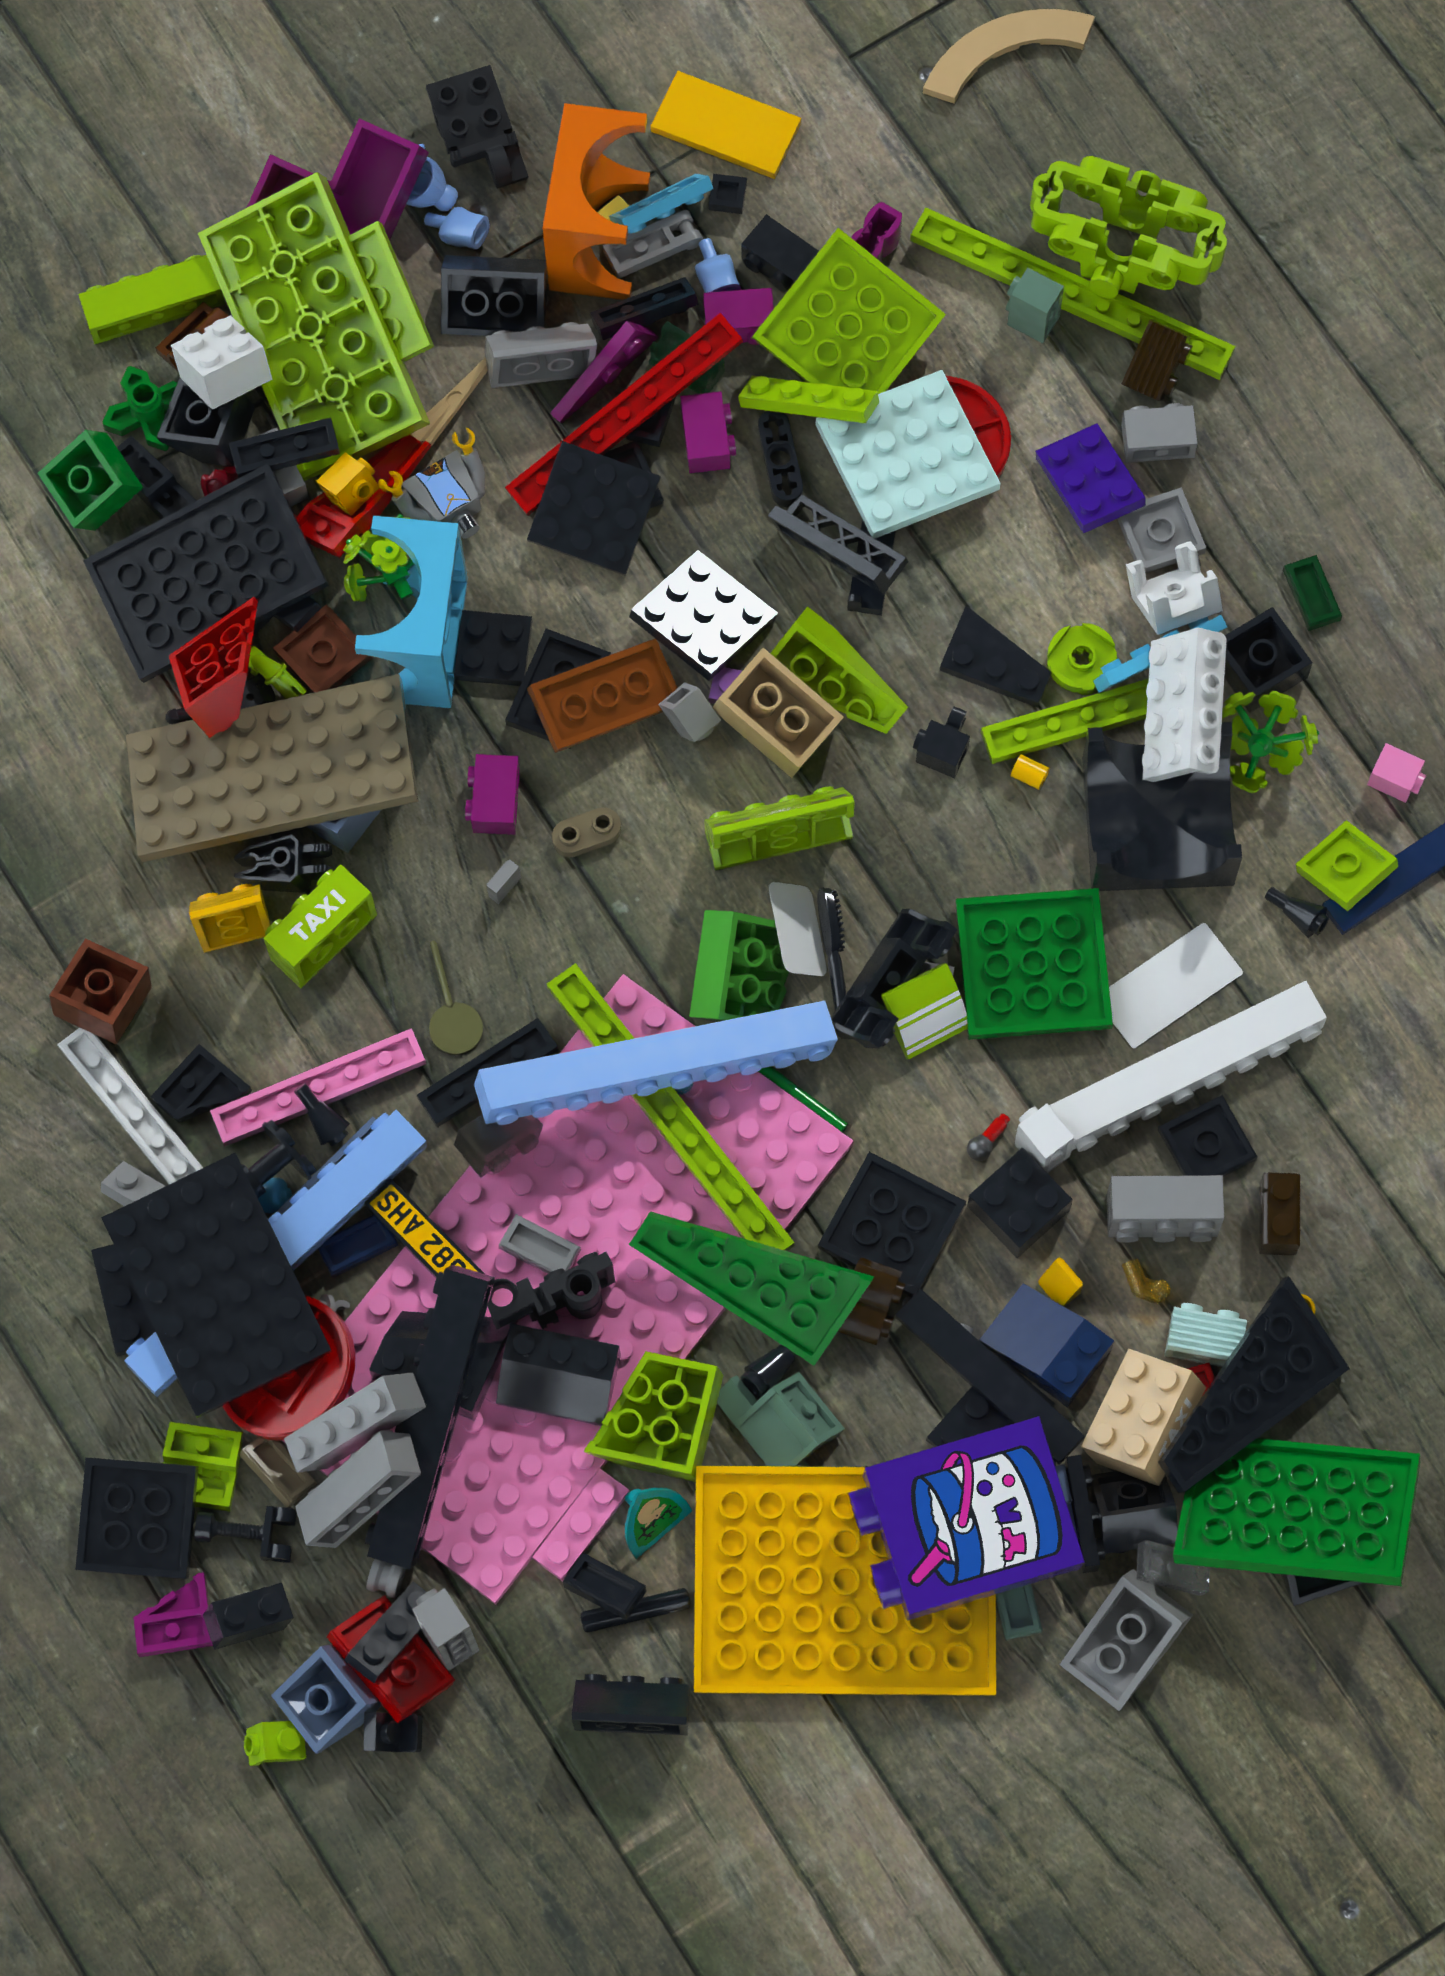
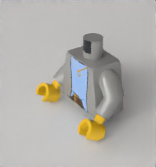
(445, 490)

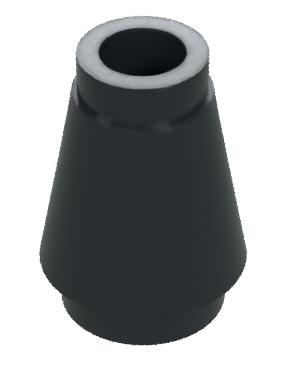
(767, 1370)

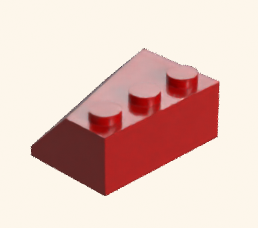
(215, 668)

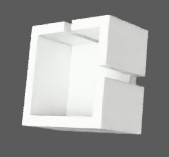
(221, 362)

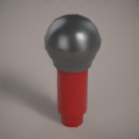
(981, 1146)

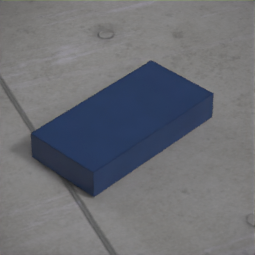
(356, 1245)

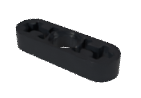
(784, 444)

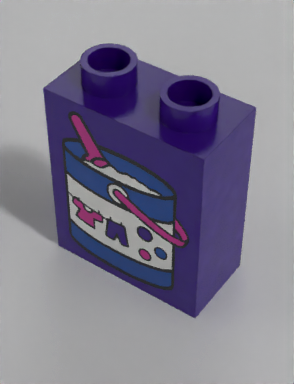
(967, 1520)

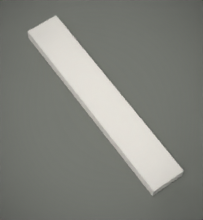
(129, 1105)

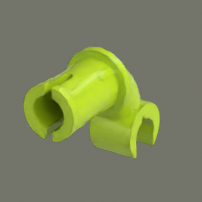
(274, 674)

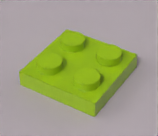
(1346, 865)

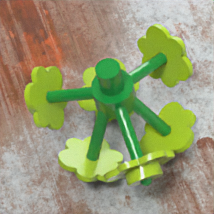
(385, 557)
(1247, 738)

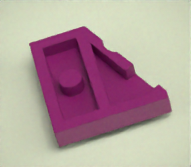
(175, 1621)

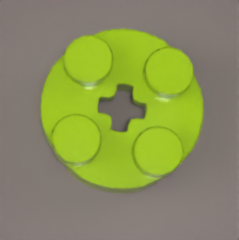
(1074, 640)

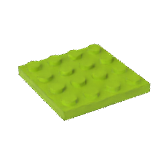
(848, 320)

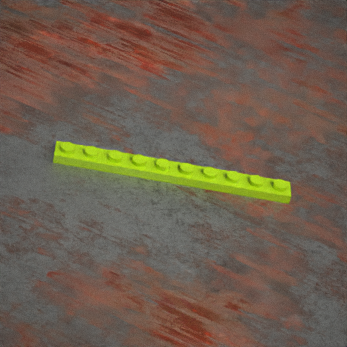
(1114, 314)
(674, 1119)

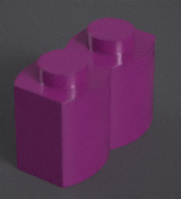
(880, 231)

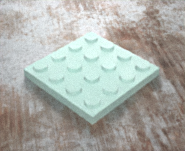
(910, 456)

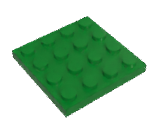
(1033, 963)

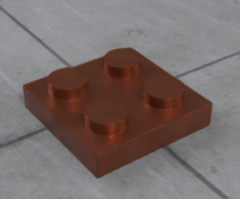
(321, 652)

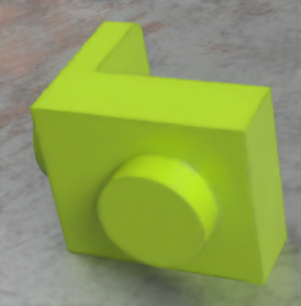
(274, 1743)

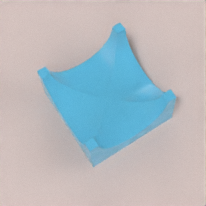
(430, 633)

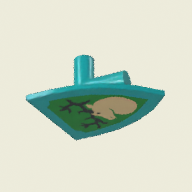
(651, 1516)

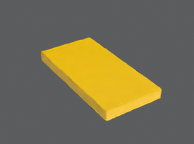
(726, 124)

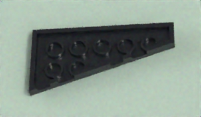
(1266, 1378)

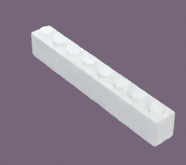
(1191, 1065)

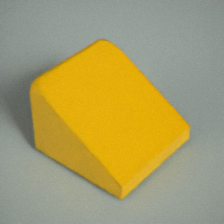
(1061, 1282)

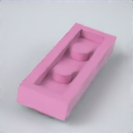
(581, 1524)

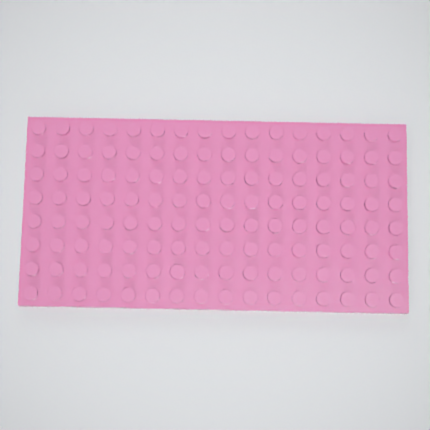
(593, 1185)

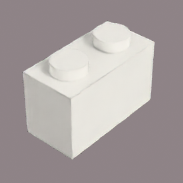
(1044, 1137)

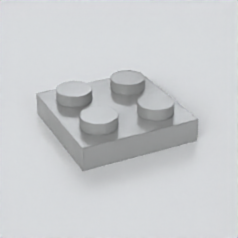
(1160, 527)

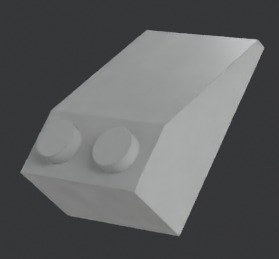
(1125, 1639)

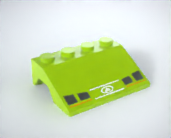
(779, 827)

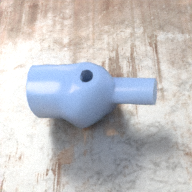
(460, 227)
(716, 271)

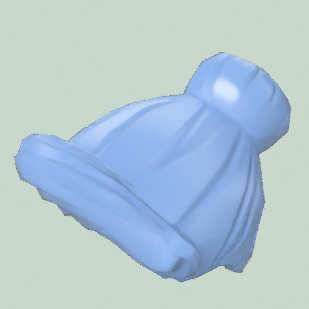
(432, 188)

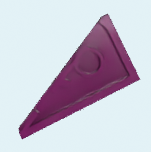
(606, 367)

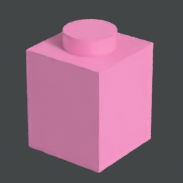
(1397, 773)

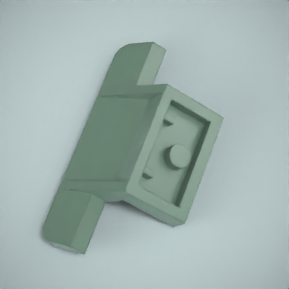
(783, 1423)

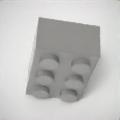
(1165, 1207)

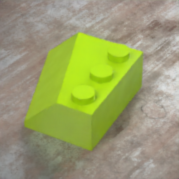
(661, 1417)

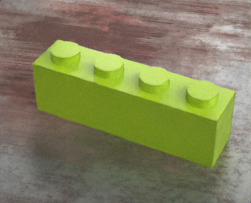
(150, 298)

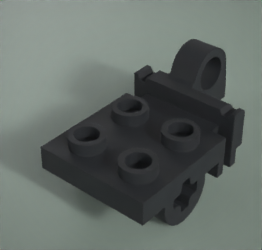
(477, 124)
(556, 1292)

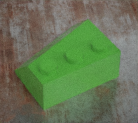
(737, 967)

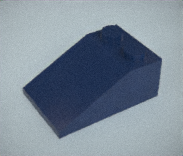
(1047, 1343)

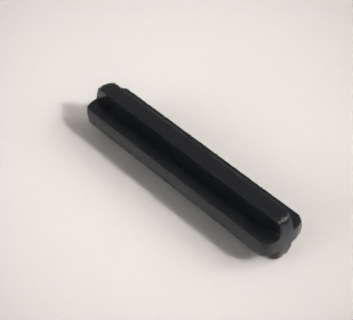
(647, 1608)

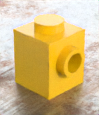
(348, 483)

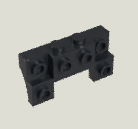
(894, 962)

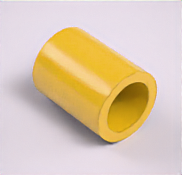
(1030, 772)

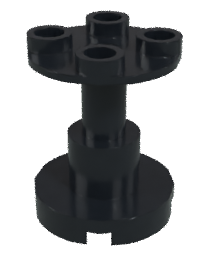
(277, 1159)

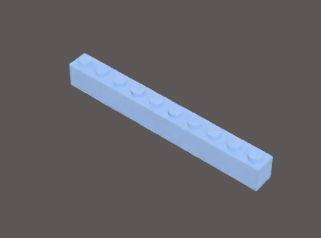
(655, 1063)
(312, 1217)

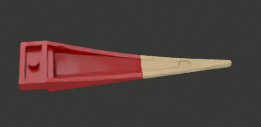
(330, 527)

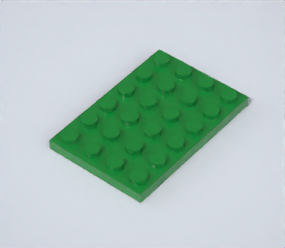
(1303, 1512)

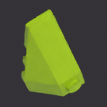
(838, 672)

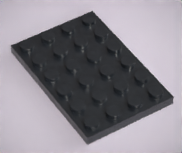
(202, 566)
(216, 1285)

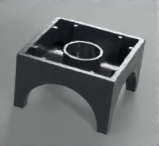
(1160, 830)

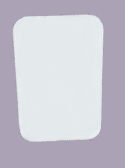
(797, 929)

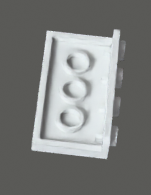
(1184, 704)

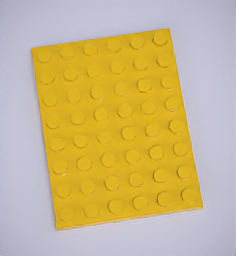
(795, 1602)

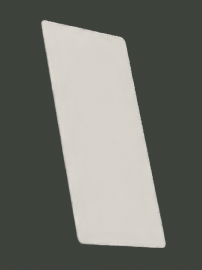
(1171, 984)

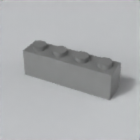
(354, 1421)
(358, 1489)
(445, 1628)

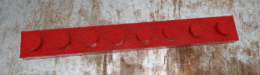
(634, 404)

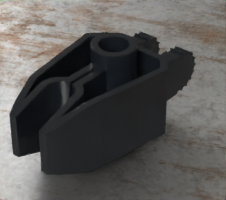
(282, 864)

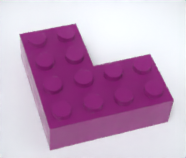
(368, 182)

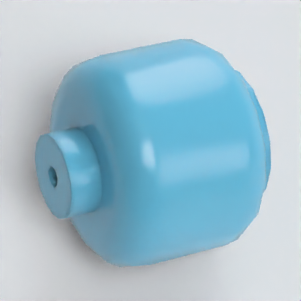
(275, 1195)

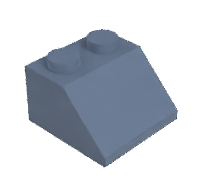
(325, 1699)

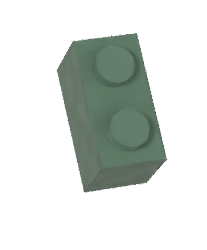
(1034, 304)

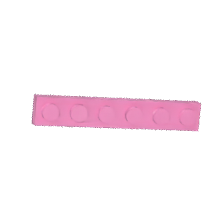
(327, 1082)

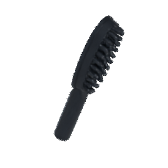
(832, 941)

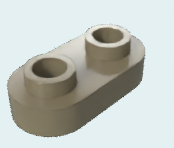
(588, 834)

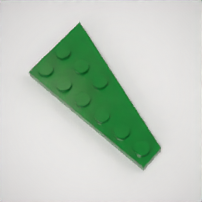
(774, 1290)

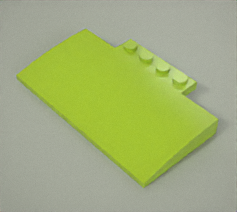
(327, 314)

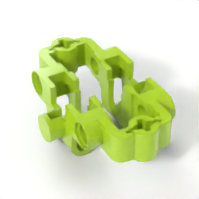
(1123, 207)

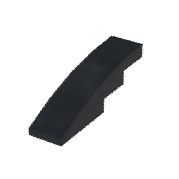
(160, 488)

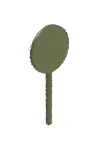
(455, 1026)

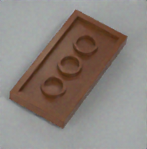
(603, 695)

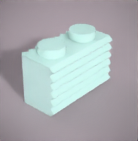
(1203, 1335)

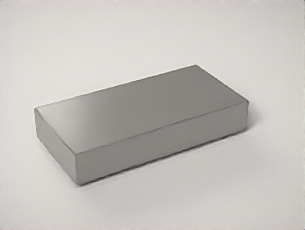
(538, 1246)

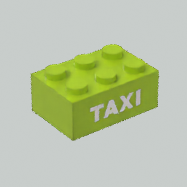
(319, 925)

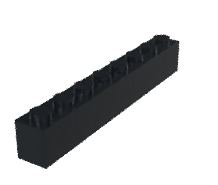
(442, 1378)

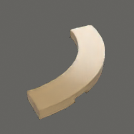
(1001, 37)

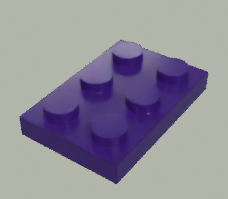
(1090, 478)

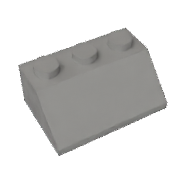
(539, 354)

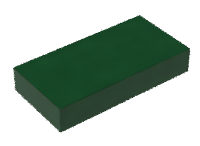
(1312, 593)

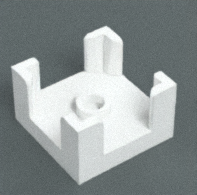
(1176, 595)

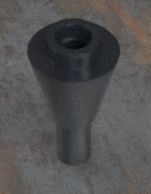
(1307, 916)
(327, 1123)

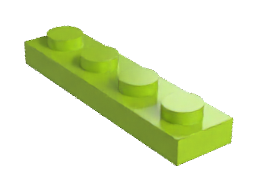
(809, 399)

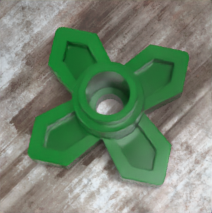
(144, 407)

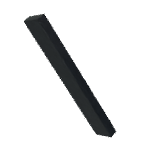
(986, 1372)

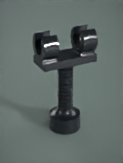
(208, 1527)

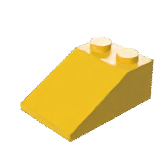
(229, 917)

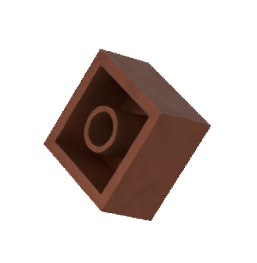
(100, 991)

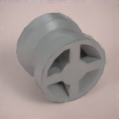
(385, 1577)

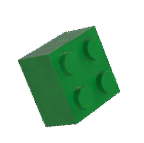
(90, 480)

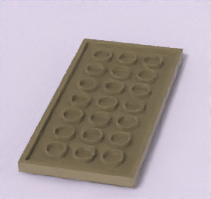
(272, 769)

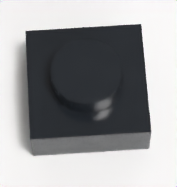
(728, 193)

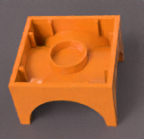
(578, 188)

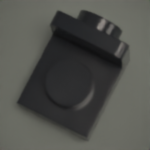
(385, 1735)

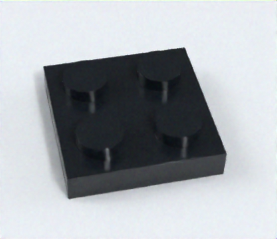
(493, 648)

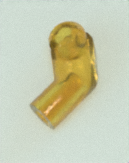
(1143, 1287)

